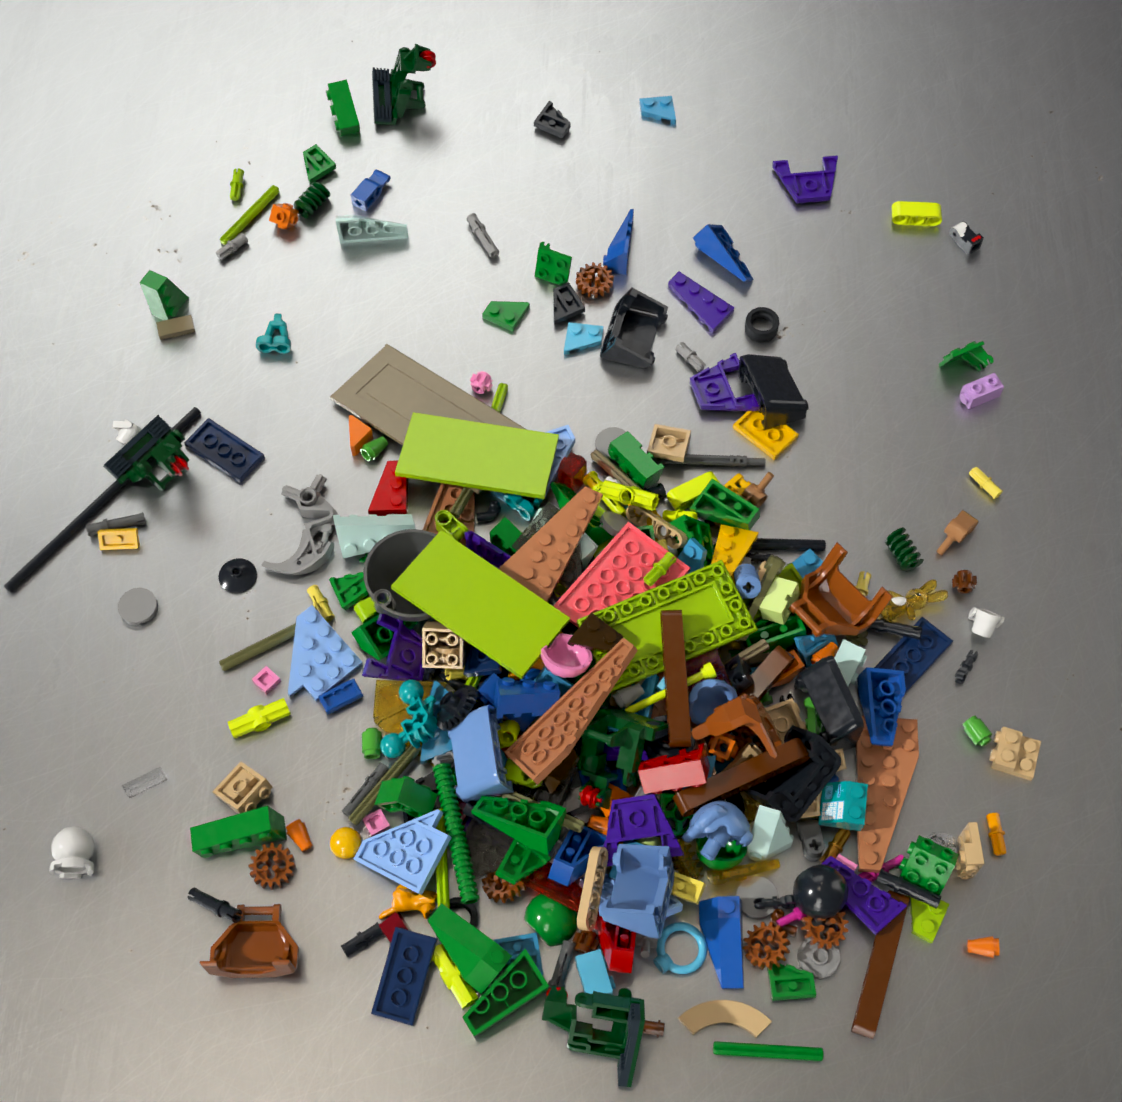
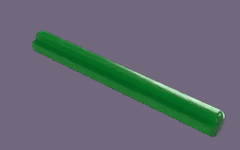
(768, 1051)

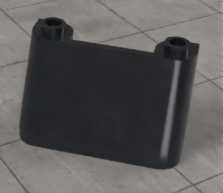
(633, 329)
(773, 389)
(798, 787)

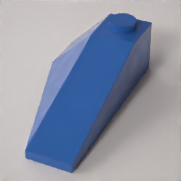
(717, 244)
(619, 249)
(881, 701)
(723, 931)

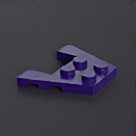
(808, 186)
(714, 390)
(404, 656)
(638, 819)

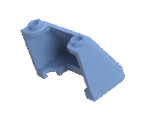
(479, 756)
(640, 889)

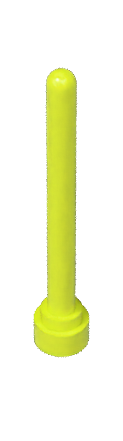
(706, 672)

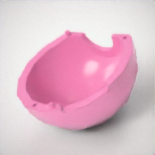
(564, 659)

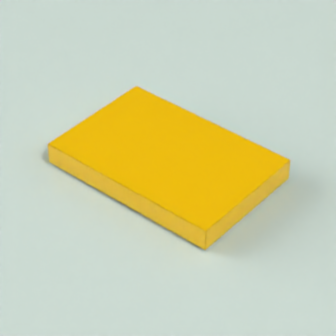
(770, 441)

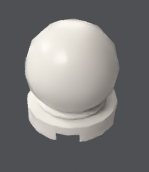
(72, 852)

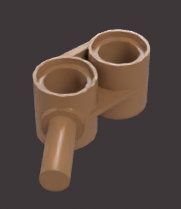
(755, 493)
(958, 530)

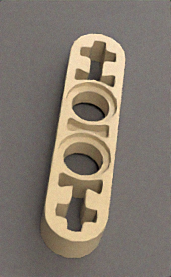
(657, 523)
(592, 888)

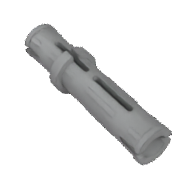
(480, 230)

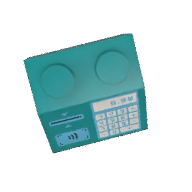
(843, 805)

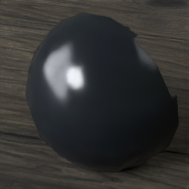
(820, 891)

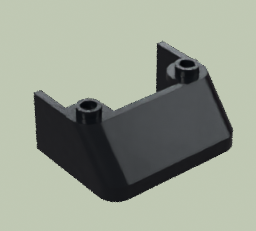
(832, 702)

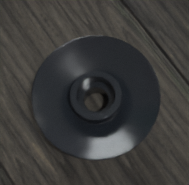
(240, 582)

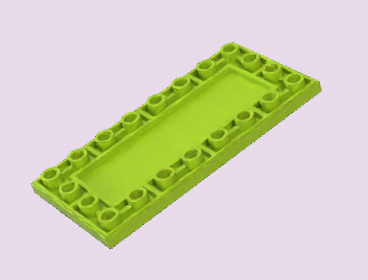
(477, 455)
(480, 604)
(710, 614)

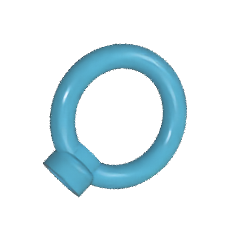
(664, 962)

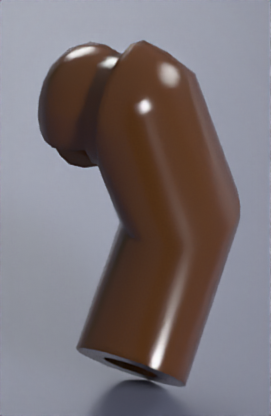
(789, 929)

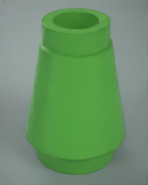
(374, 448)

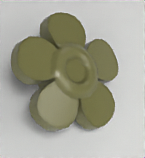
(858, 639)

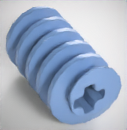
(747, 581)

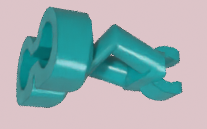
(280, 344)
(524, 507)

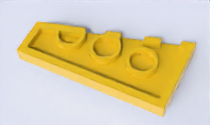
(733, 546)

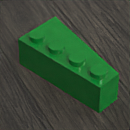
(238, 832)
(509, 992)

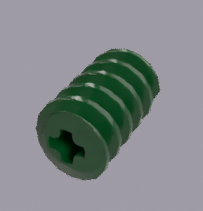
(311, 199)
(902, 551)

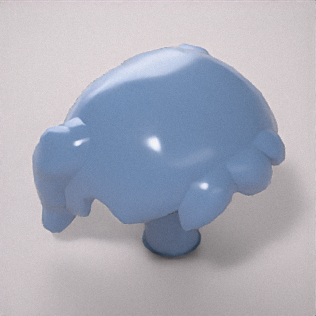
(720, 824)

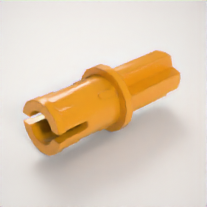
(996, 834)

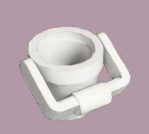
(126, 429)
(985, 621)

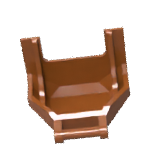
(833, 604)
(737, 712)
(254, 947)

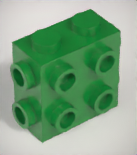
(928, 864)

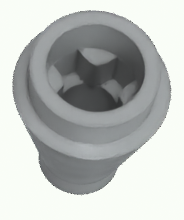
(626, 696)

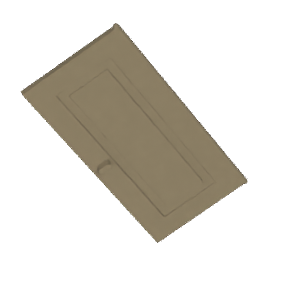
(396, 386)

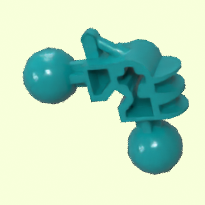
(415, 730)

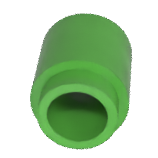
(977, 731)
(371, 743)

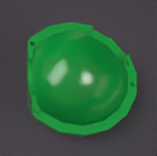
(726, 858)
(551, 920)

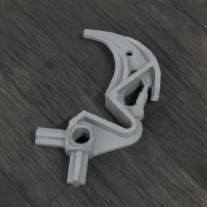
(315, 508)

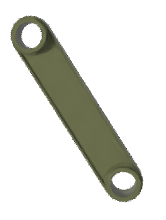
(774, 567)

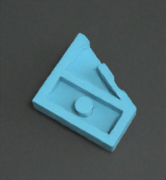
(582, 336)

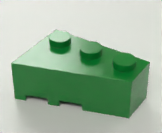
(342, 107)
(162, 295)
(634, 460)
(504, 536)

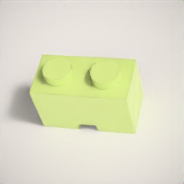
(778, 600)

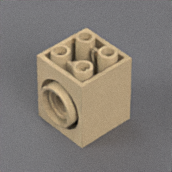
(442, 647)

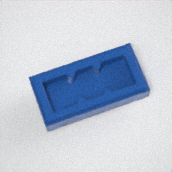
(340, 696)

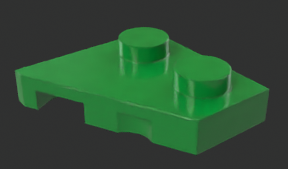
(317, 163)
(505, 313)
(349, 589)
(520, 862)
(790, 983)

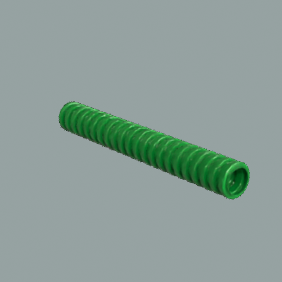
(455, 829)

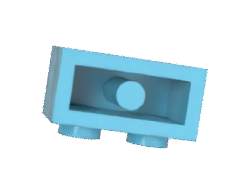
(593, 973)

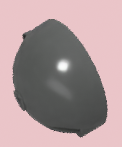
(384, 566)

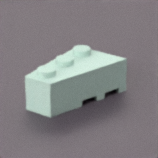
(849, 659)

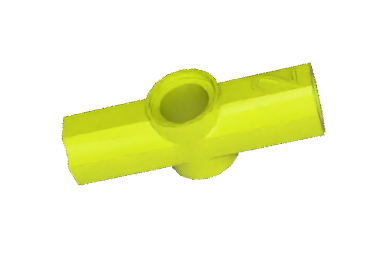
(620, 493)
(258, 718)
(453, 980)

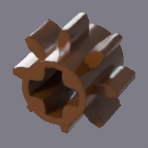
(964, 581)
(585, 941)

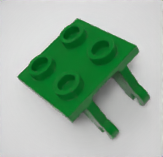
(552, 265)
(971, 353)

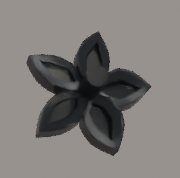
(428, 674)

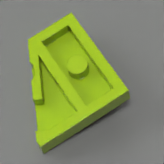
(926, 919)

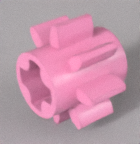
(481, 382)

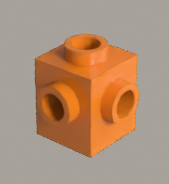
(284, 215)
(715, 744)

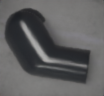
(491, 514)

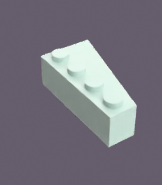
(361, 533)

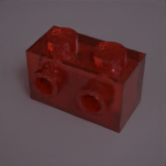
(572, 471)

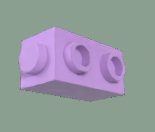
(981, 391)

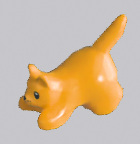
(407, 900)

